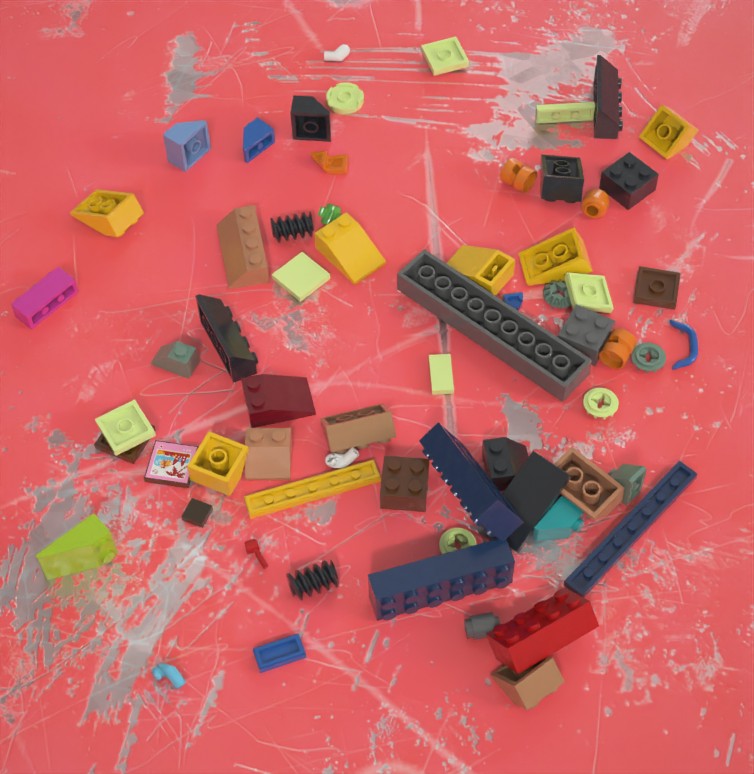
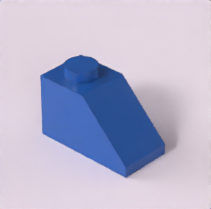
(256, 139)

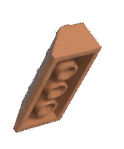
(242, 248)

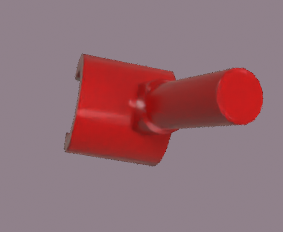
(253, 547)

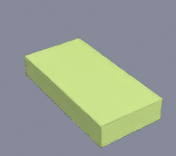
(441, 374)

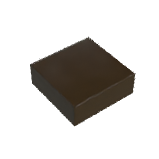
(197, 512)

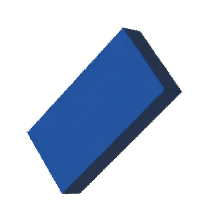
(279, 653)

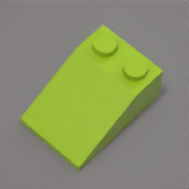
(78, 550)

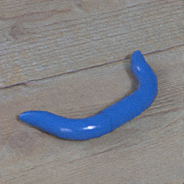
(693, 344)

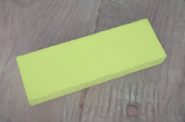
(565, 112)

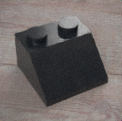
(310, 119)
(503, 460)

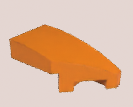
(331, 164)

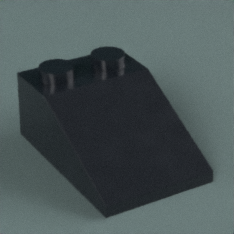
(561, 178)

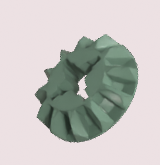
(556, 300)
(657, 357)

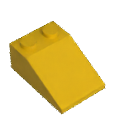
(108, 211)
(348, 248)
(555, 258)

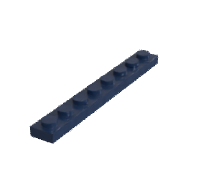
(630, 530)

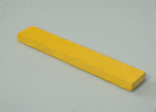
(312, 489)

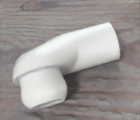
(338, 55)
(341, 461)

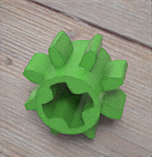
(329, 213)

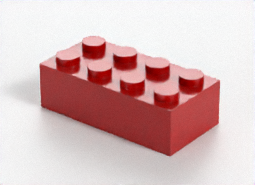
(542, 630)

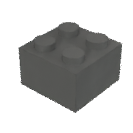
(587, 332)

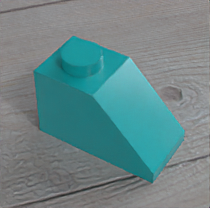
(559, 521)

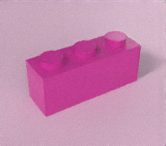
(44, 298)

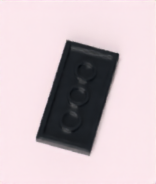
(532, 495)

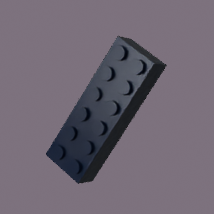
(470, 483)
(441, 579)

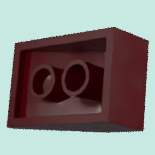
(276, 398)

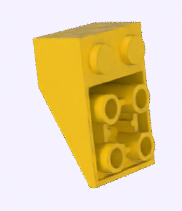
(484, 266)

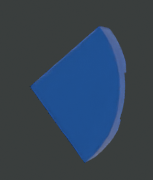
(514, 299)

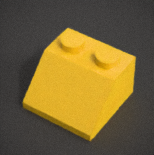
(668, 132)
(218, 463)

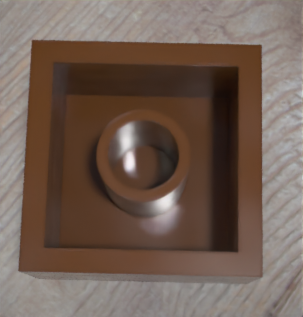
(404, 483)

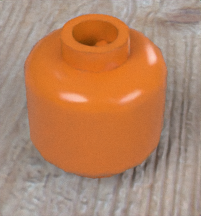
(595, 203)

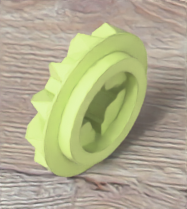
(595, 396)
(462, 536)

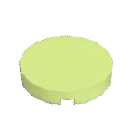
(345, 98)

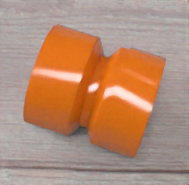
(518, 175)
(617, 349)

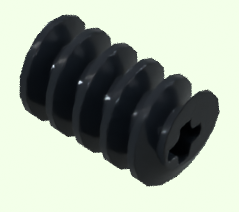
(292, 227)
(313, 579)

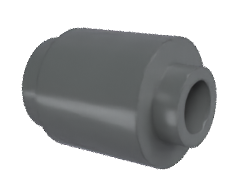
(479, 625)

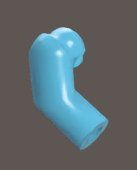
(169, 672)

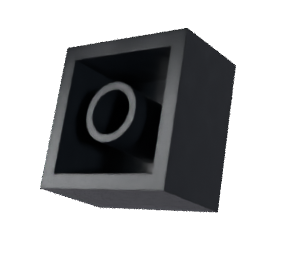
(628, 180)

